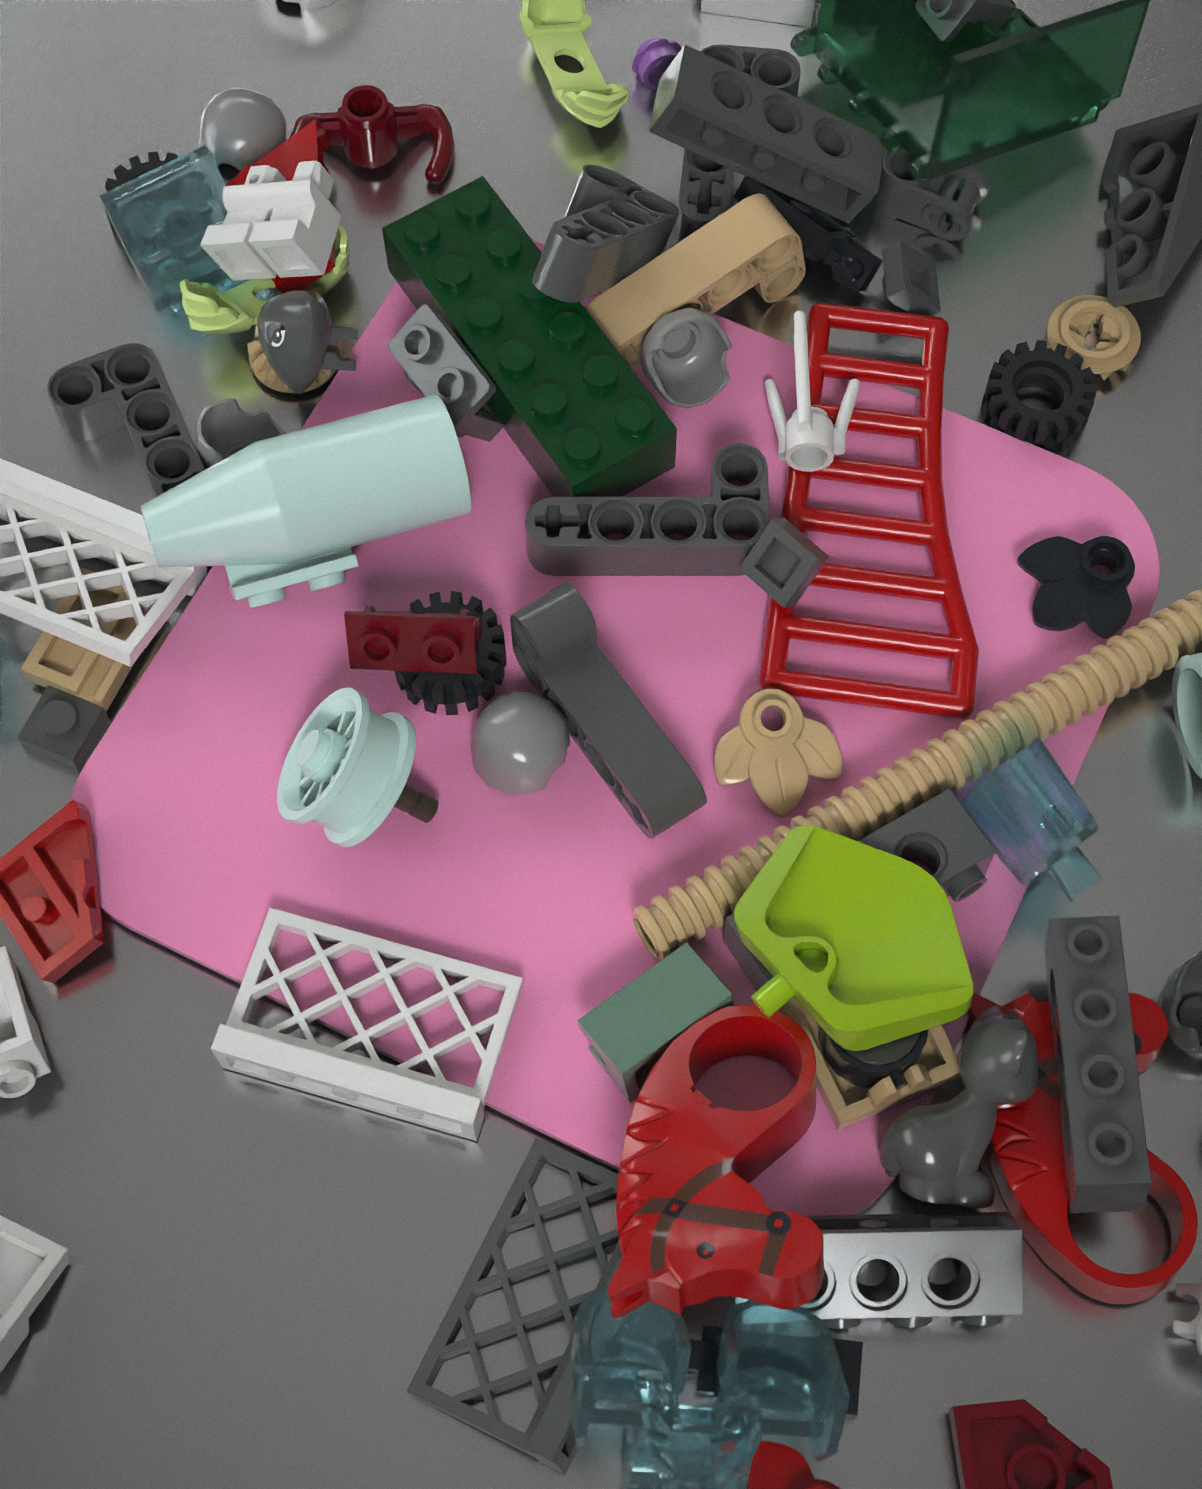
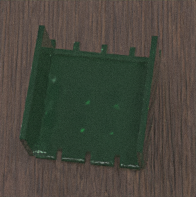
(980, 91)

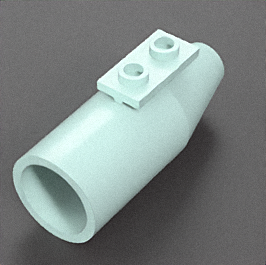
(307, 496)

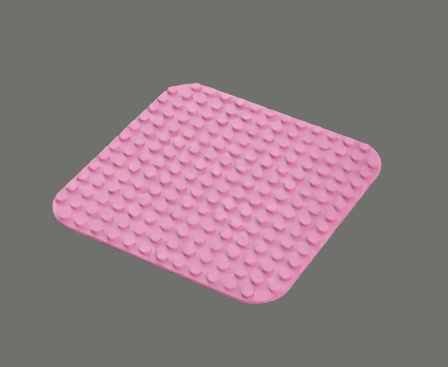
(553, 875)

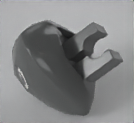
(296, 335)

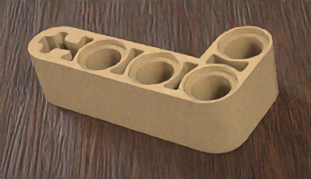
(705, 272)

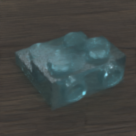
(163, 224)

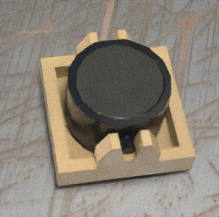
(876, 1078)

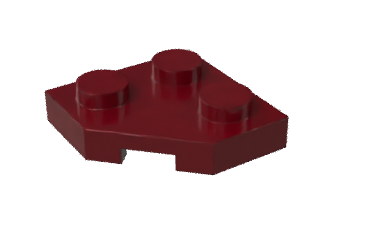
(1018, 1449)

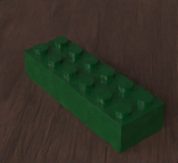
(555, 373)

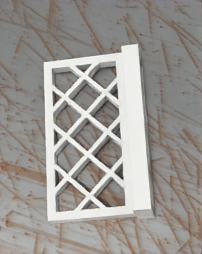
(86, 530)
(355, 1078)

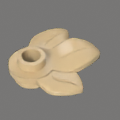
(778, 759)

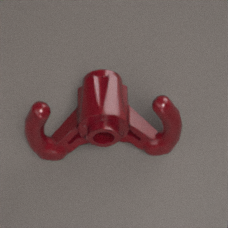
(373, 128)

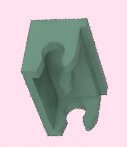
(649, 1014)

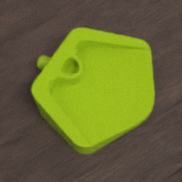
(854, 939)

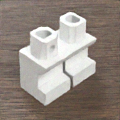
(276, 224)

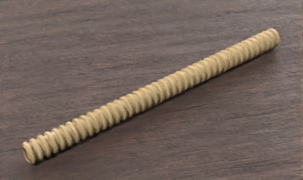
(945, 764)

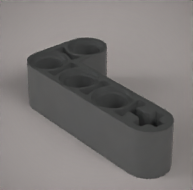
(704, 182)
(604, 236)
(117, 404)
(650, 520)
(613, 729)

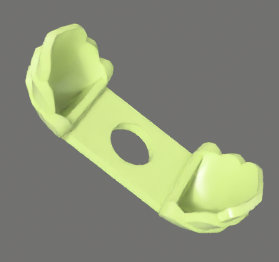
(557, 30)
(238, 307)

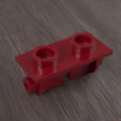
(413, 641)

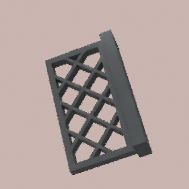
(550, 1430)

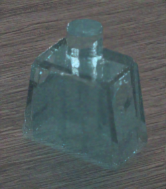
(1035, 820)

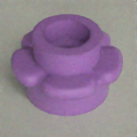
(653, 59)

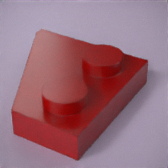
(53, 893)

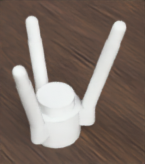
(809, 435)

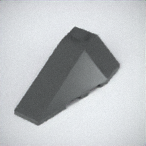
(1153, 203)

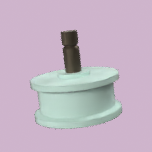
(351, 770)

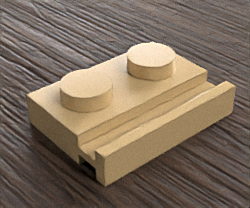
(74, 667)

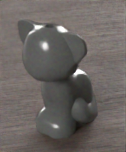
(941, 1145)

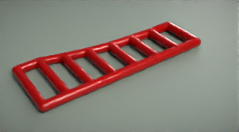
(931, 532)

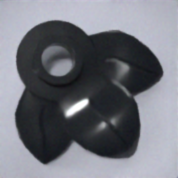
(1074, 590)

